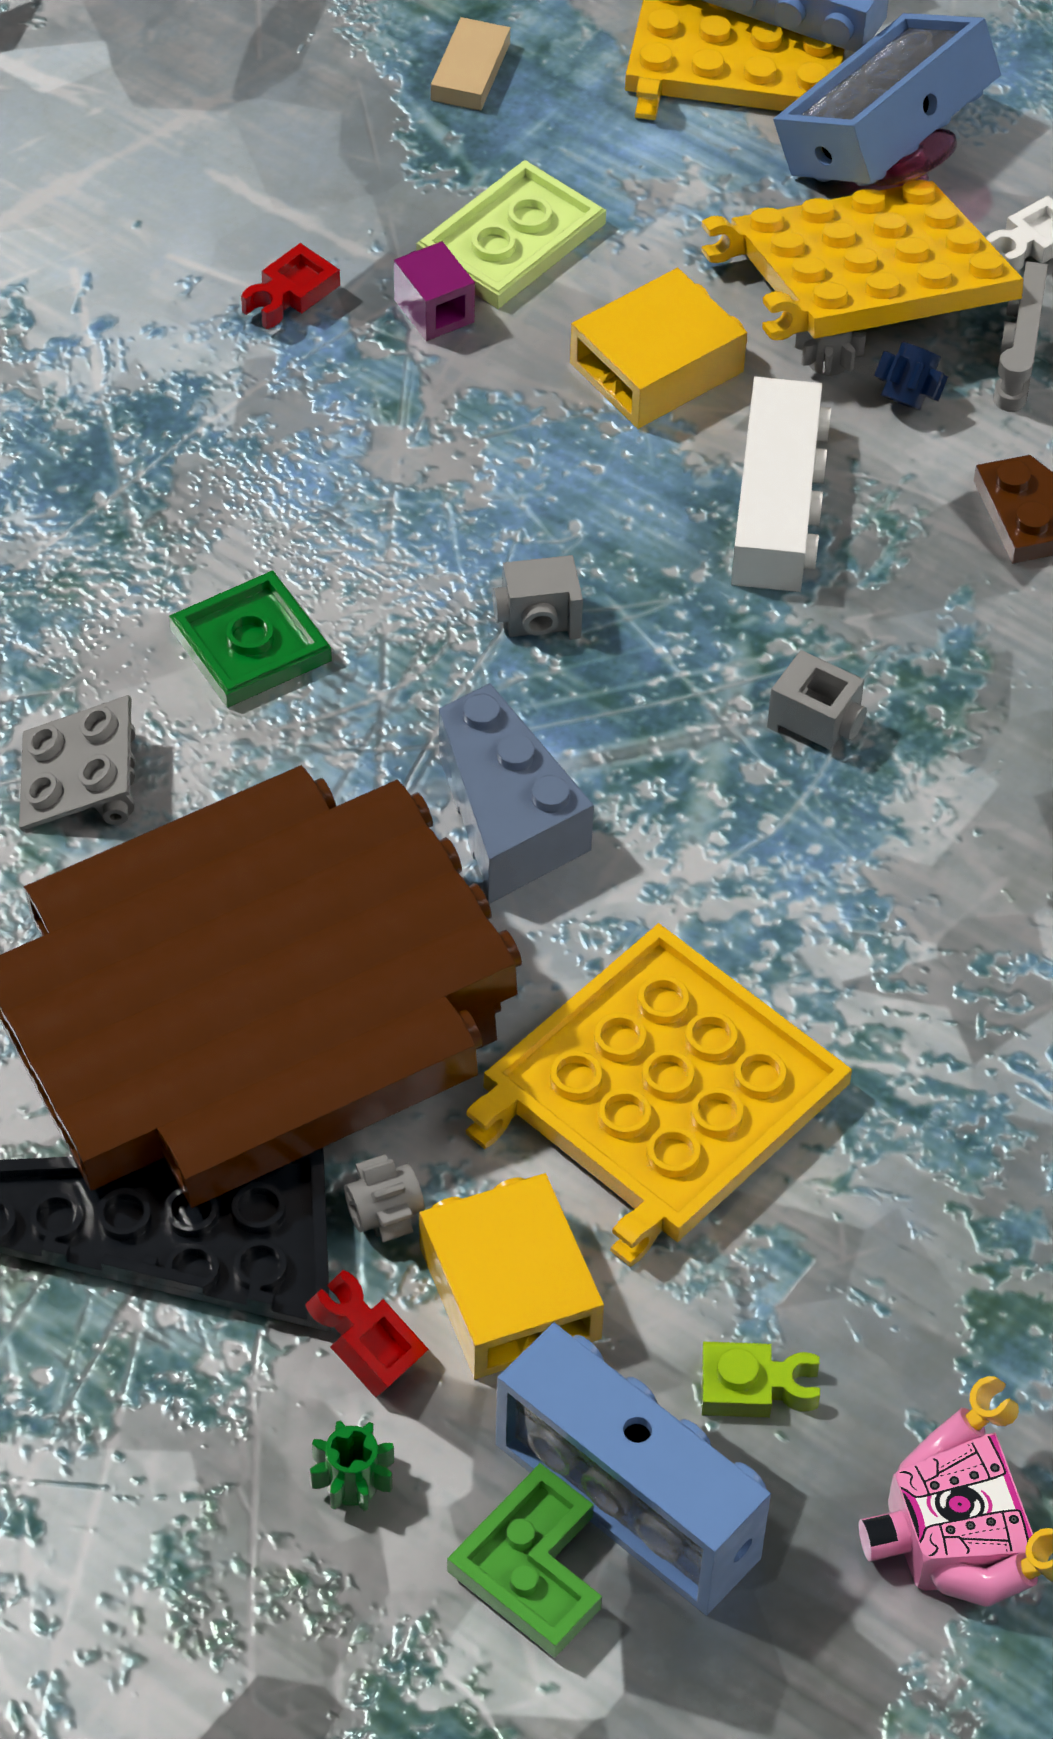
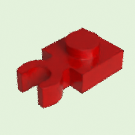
(293, 280)
(373, 1340)

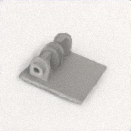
(79, 765)

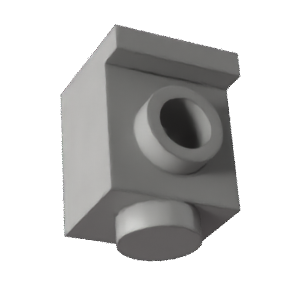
(539, 597)
(817, 701)

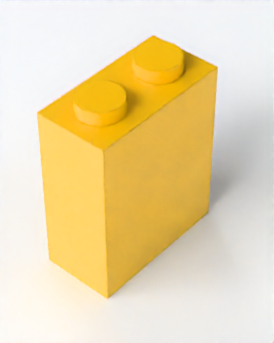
(658, 347)
(508, 1271)

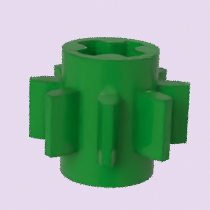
(352, 1465)

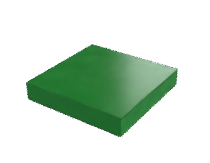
(250, 638)

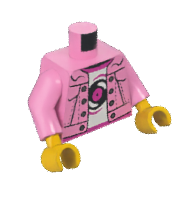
(961, 1511)

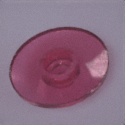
(926, 158)

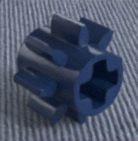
(911, 376)

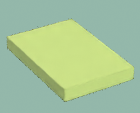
(516, 231)

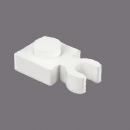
(1027, 234)

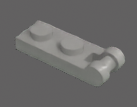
(1020, 341)

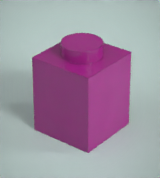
(434, 291)

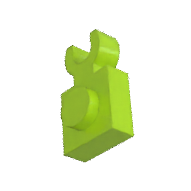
(745, 1380)

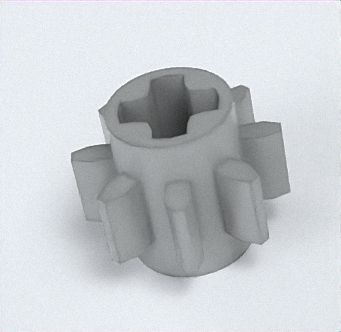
(831, 353)
(384, 1198)

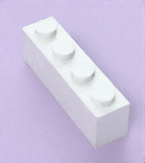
(777, 485)

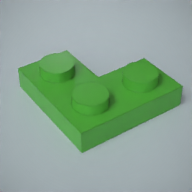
(514, 1563)

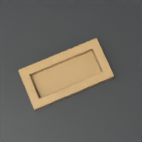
(470, 63)

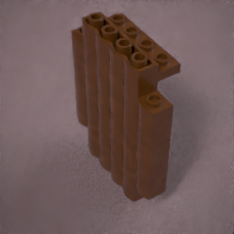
(253, 983)

